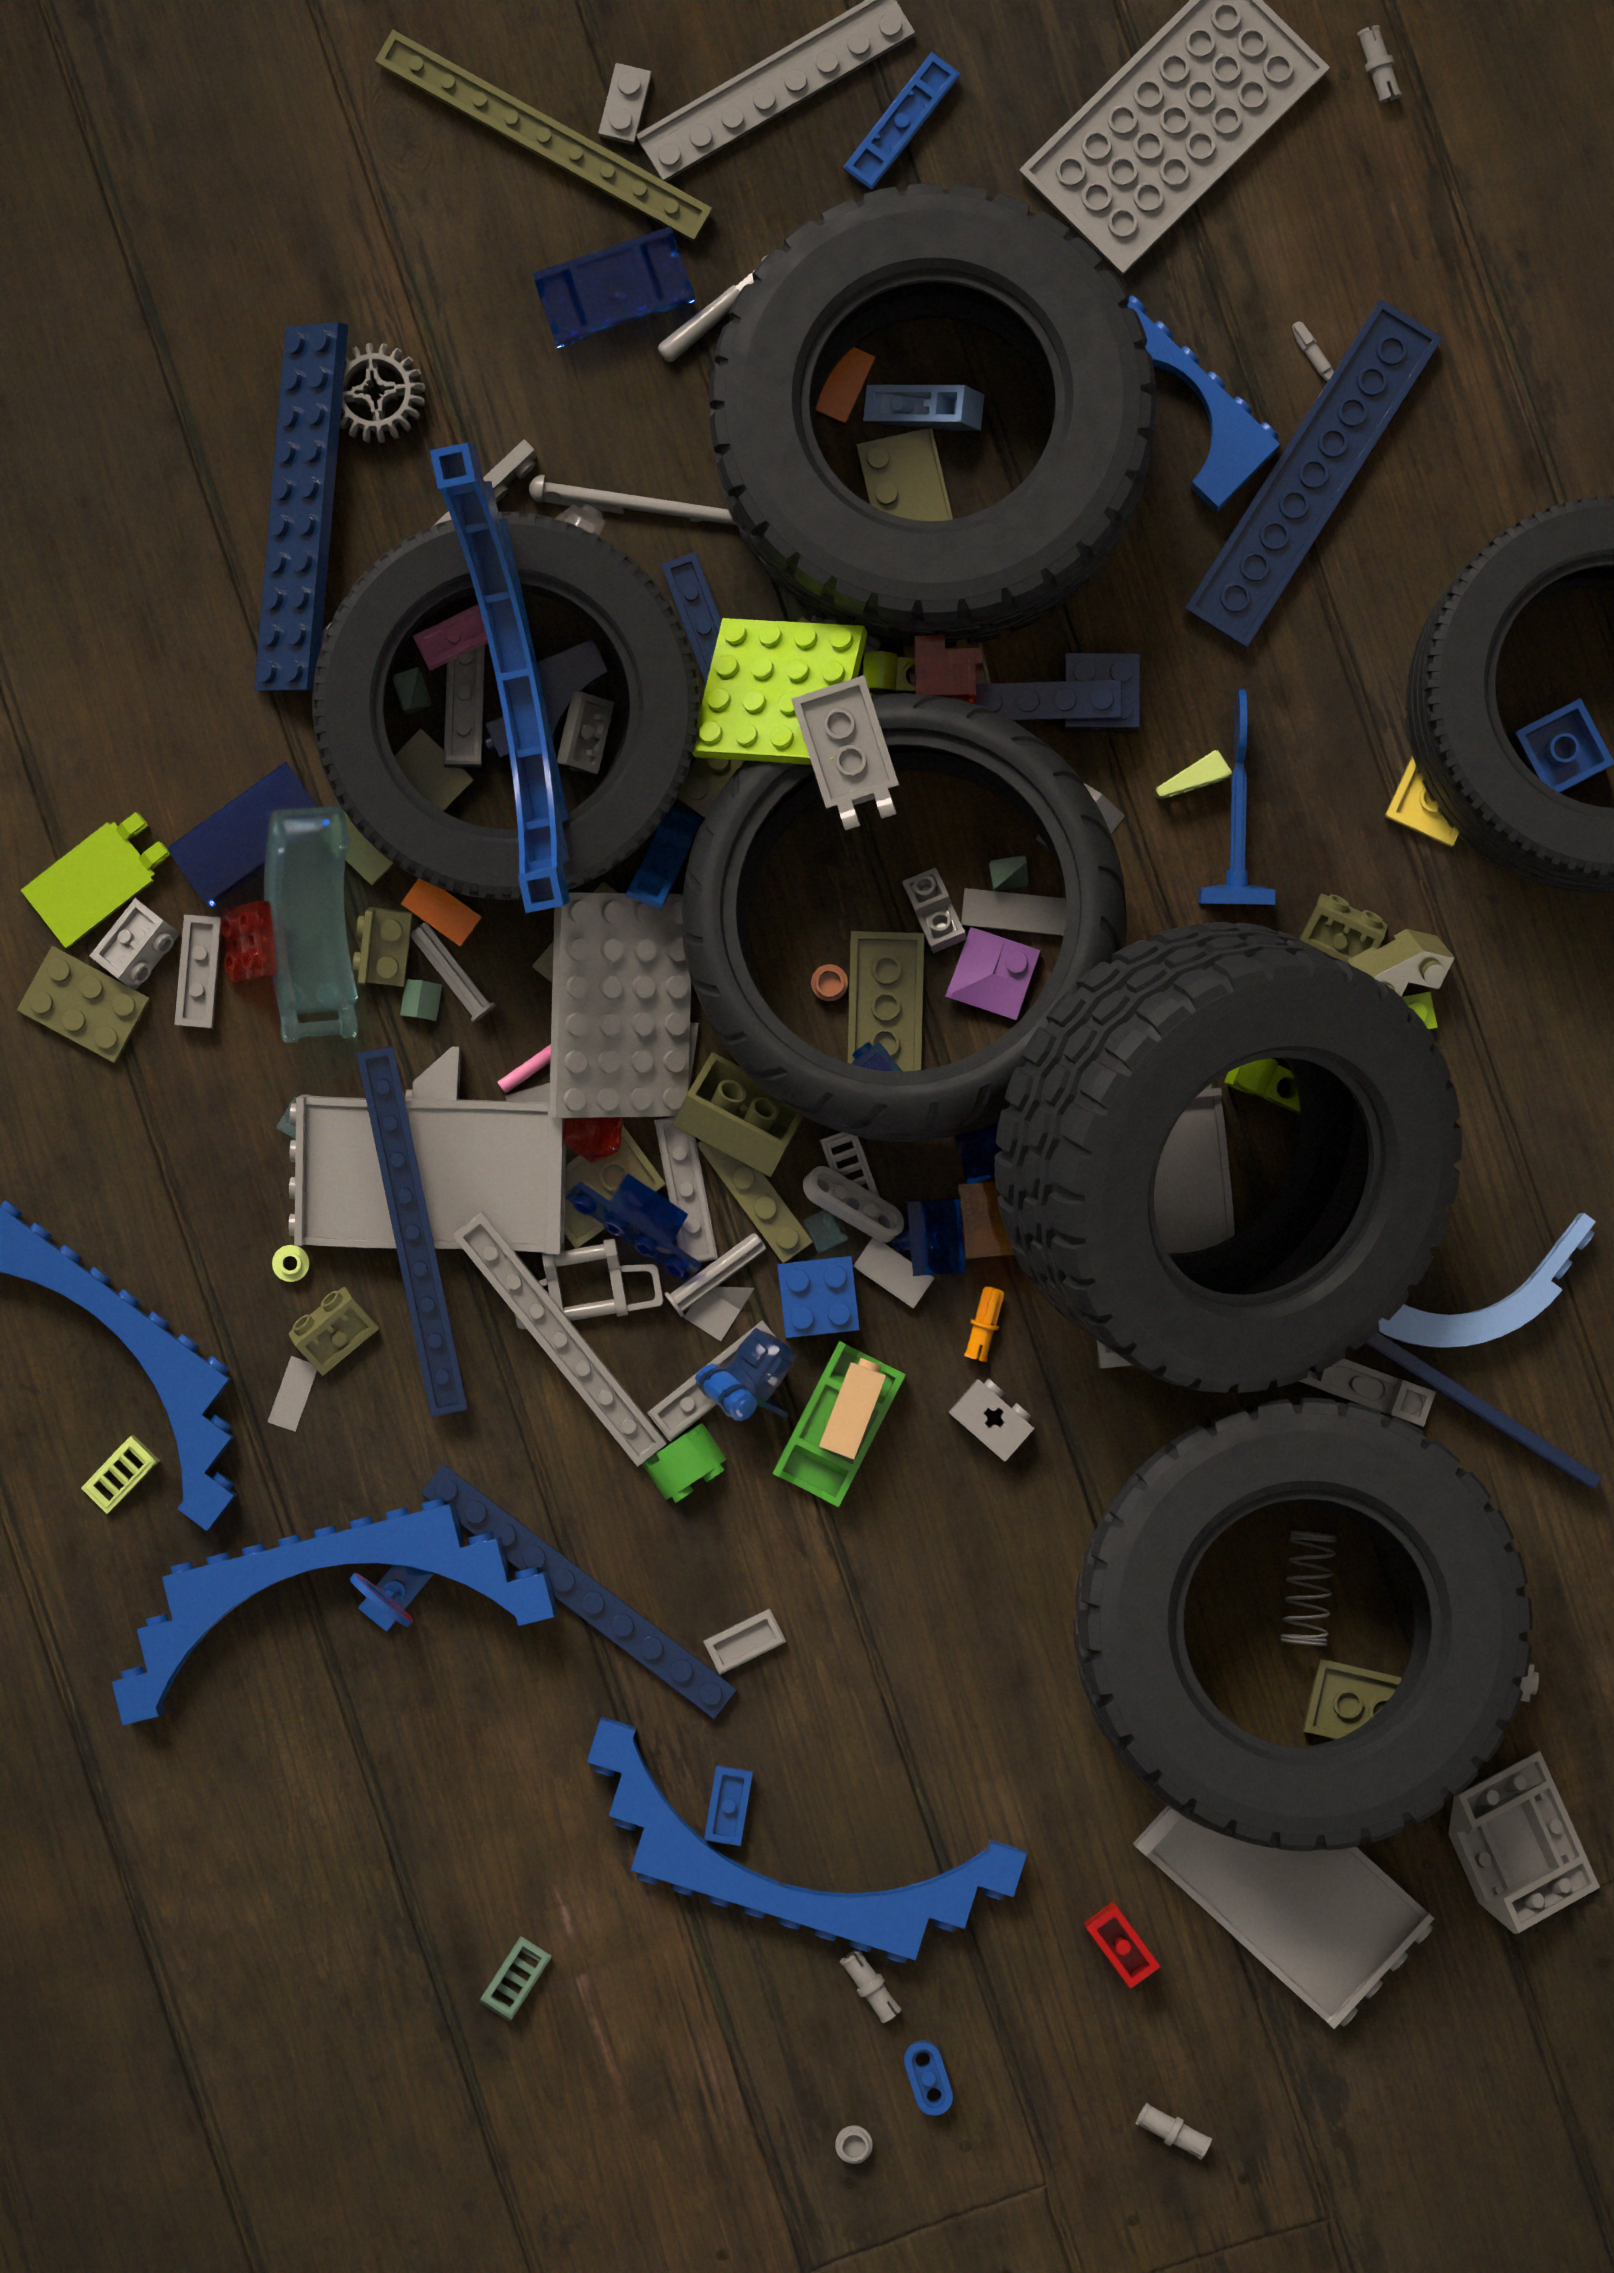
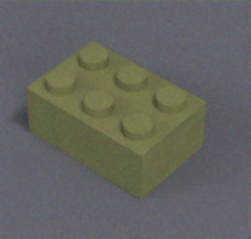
(737, 1116)

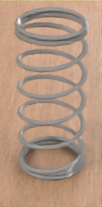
(1313, 1640)

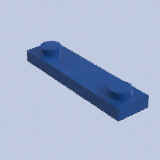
(901, 121)

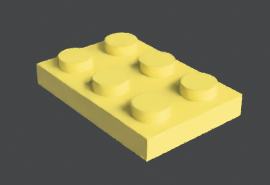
(1415, 809)

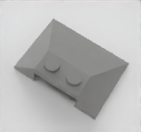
(1520, 1845)

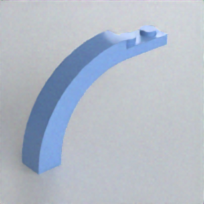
(1501, 1318)

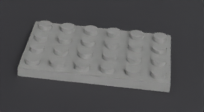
(619, 1008)

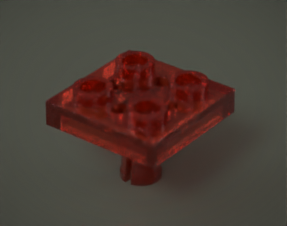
(249, 942)

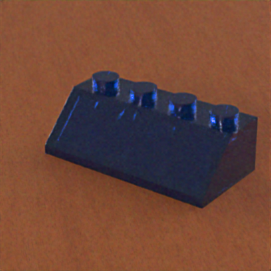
(233, 841)

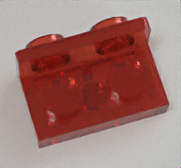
(594, 1136)

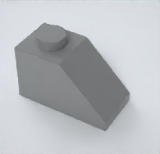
(440, 1079)

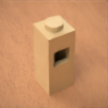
(853, 1408)

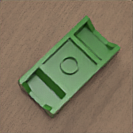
(815, 1467)

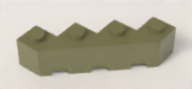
(1409, 958)

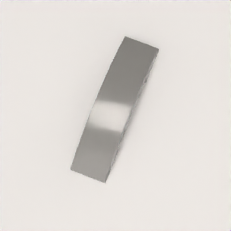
(1374, 1390)

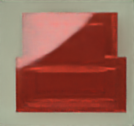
(946, 671)

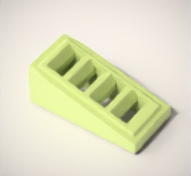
(1202, 773)
(141, 1452)

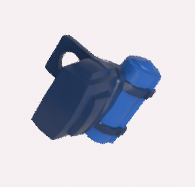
(750, 1376)

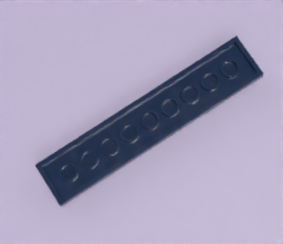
(1313, 473)
(301, 507)

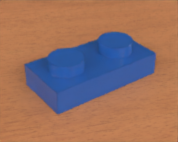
(728, 1805)

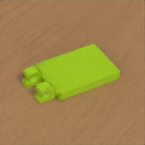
(94, 880)

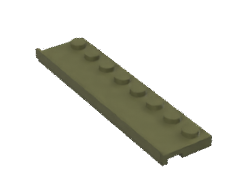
(908, 482)

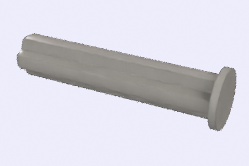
(451, 972)
(716, 1273)

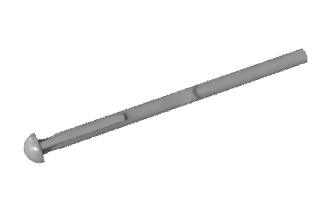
(617, 502)

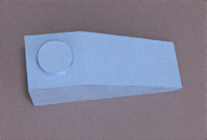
(925, 406)

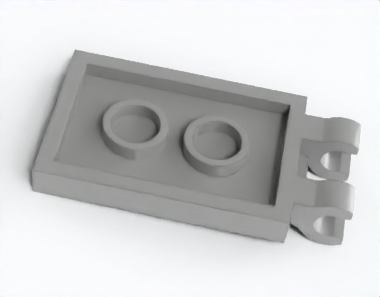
(845, 726)

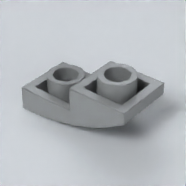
(934, 910)

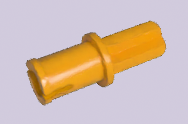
(984, 1323)

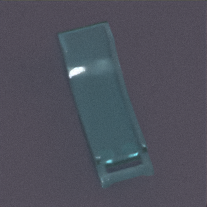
(308, 920)

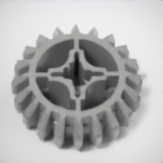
(392, 392)

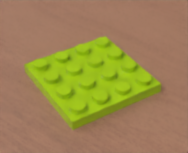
(757, 674)

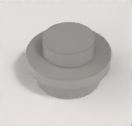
(853, 2144)

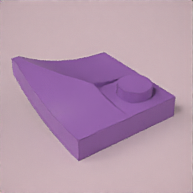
(993, 973)

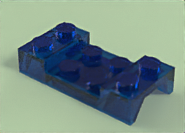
(613, 286)

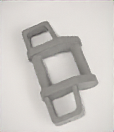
(600, 1308)

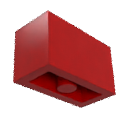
(1122, 1944)

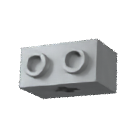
(1000, 1439)

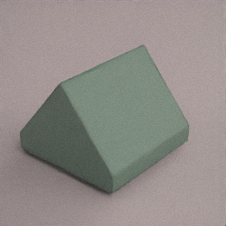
(421, 999)

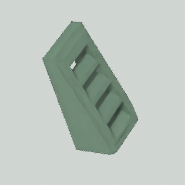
(497, 2005)

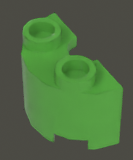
(685, 1462)

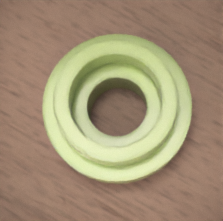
(302, 1263)

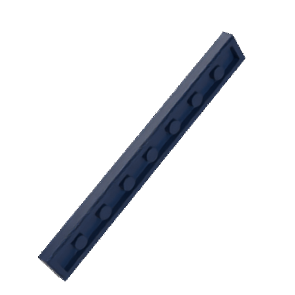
(1483, 1410)

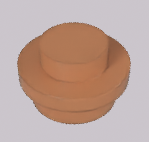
(829, 982)

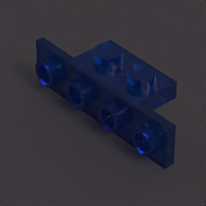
(641, 1219)

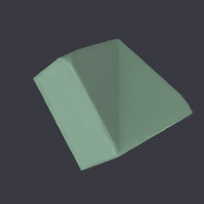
(412, 690)
(1008, 873)

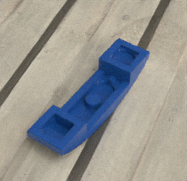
(664, 858)

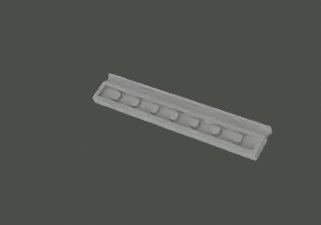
(774, 86)

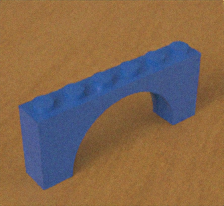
(1237, 440)

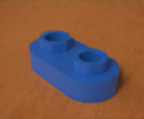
(928, 2077)

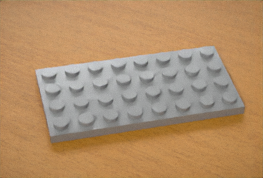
(1172, 124)

